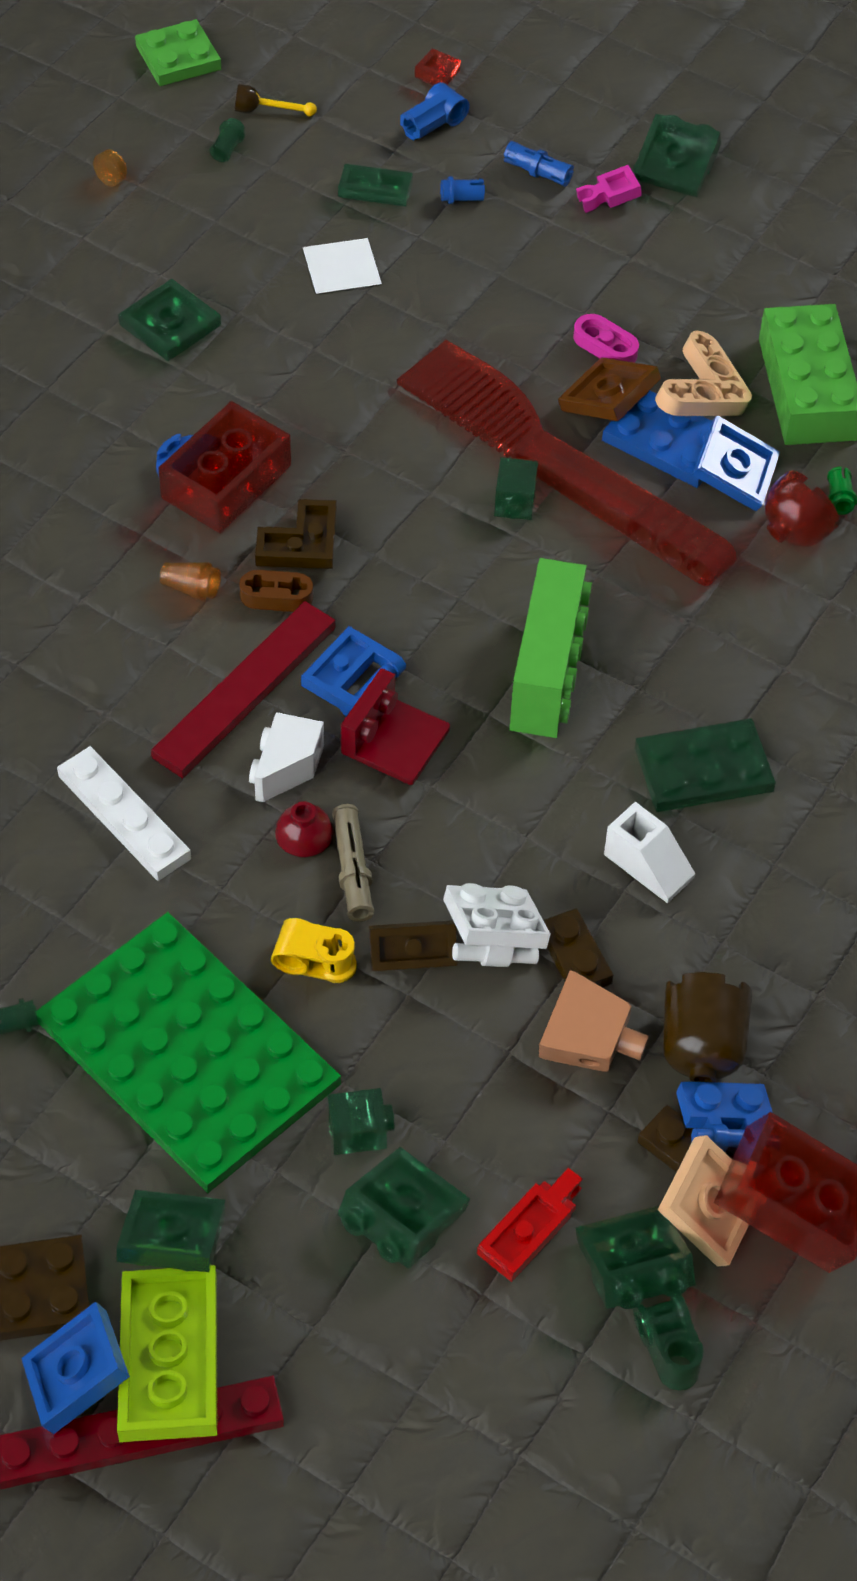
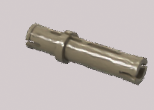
(355, 877)

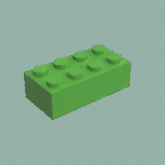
(809, 374)
(550, 648)

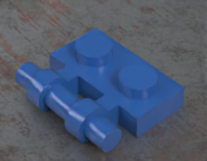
(722, 1109)

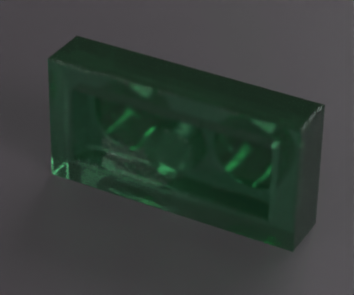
(375, 185)

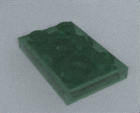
(704, 765)

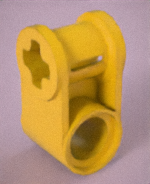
(311, 950)

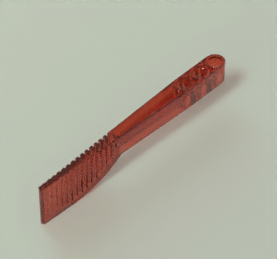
(502, 415)

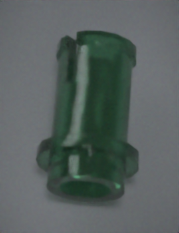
(231, 133)
(18, 1017)

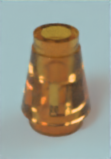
(193, 578)

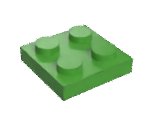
(178, 52)

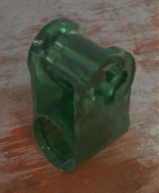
(669, 1333)

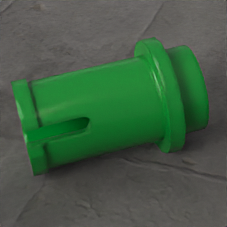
(841, 490)

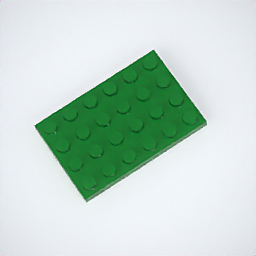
(188, 1051)

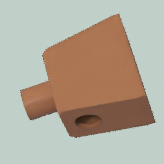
(590, 1027)

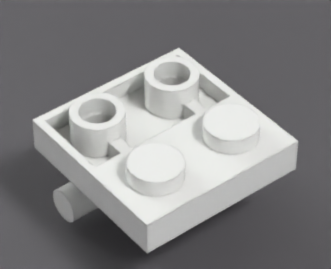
(496, 925)

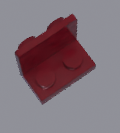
(390, 732)

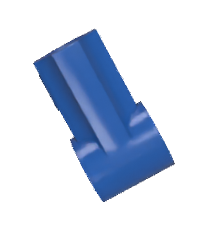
(439, 107)

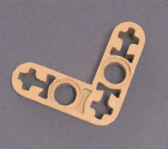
(716, 391)

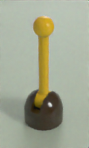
(248, 100)

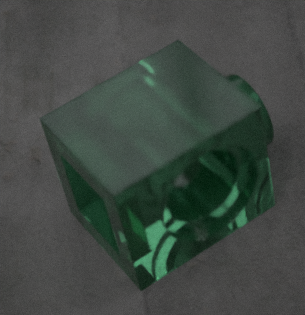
(515, 488)
(359, 1121)

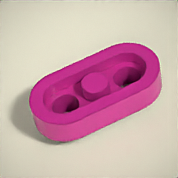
(605, 338)

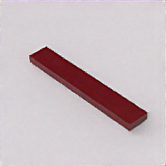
(242, 689)

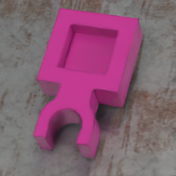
(611, 187)

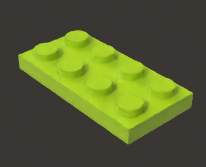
(169, 1355)

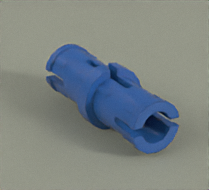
(538, 163)

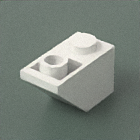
(288, 755)
(648, 852)

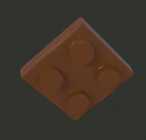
(609, 389)

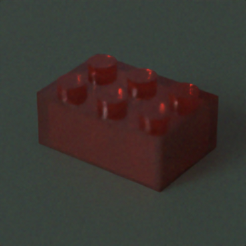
(225, 466)
(794, 1192)

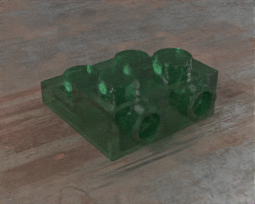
(677, 154)
(401, 1207)
(636, 1258)

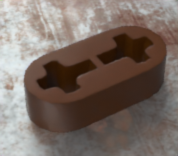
(275, 590)

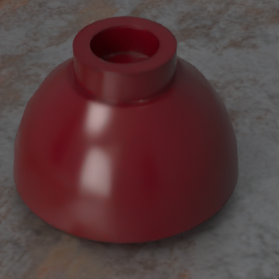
(304, 830)

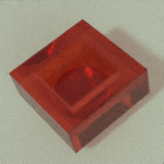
(437, 67)

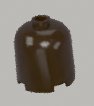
(706, 1026)

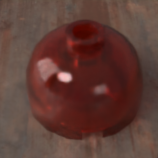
(799, 513)

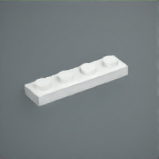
(124, 813)

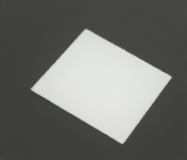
(341, 265)

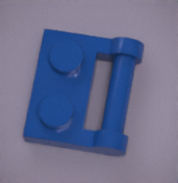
(344, 663)

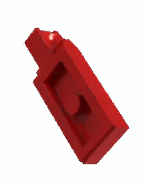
(530, 1225)

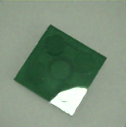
(169, 319)
(171, 1231)

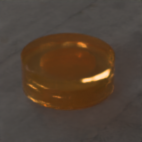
(110, 167)

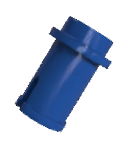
(462, 190)

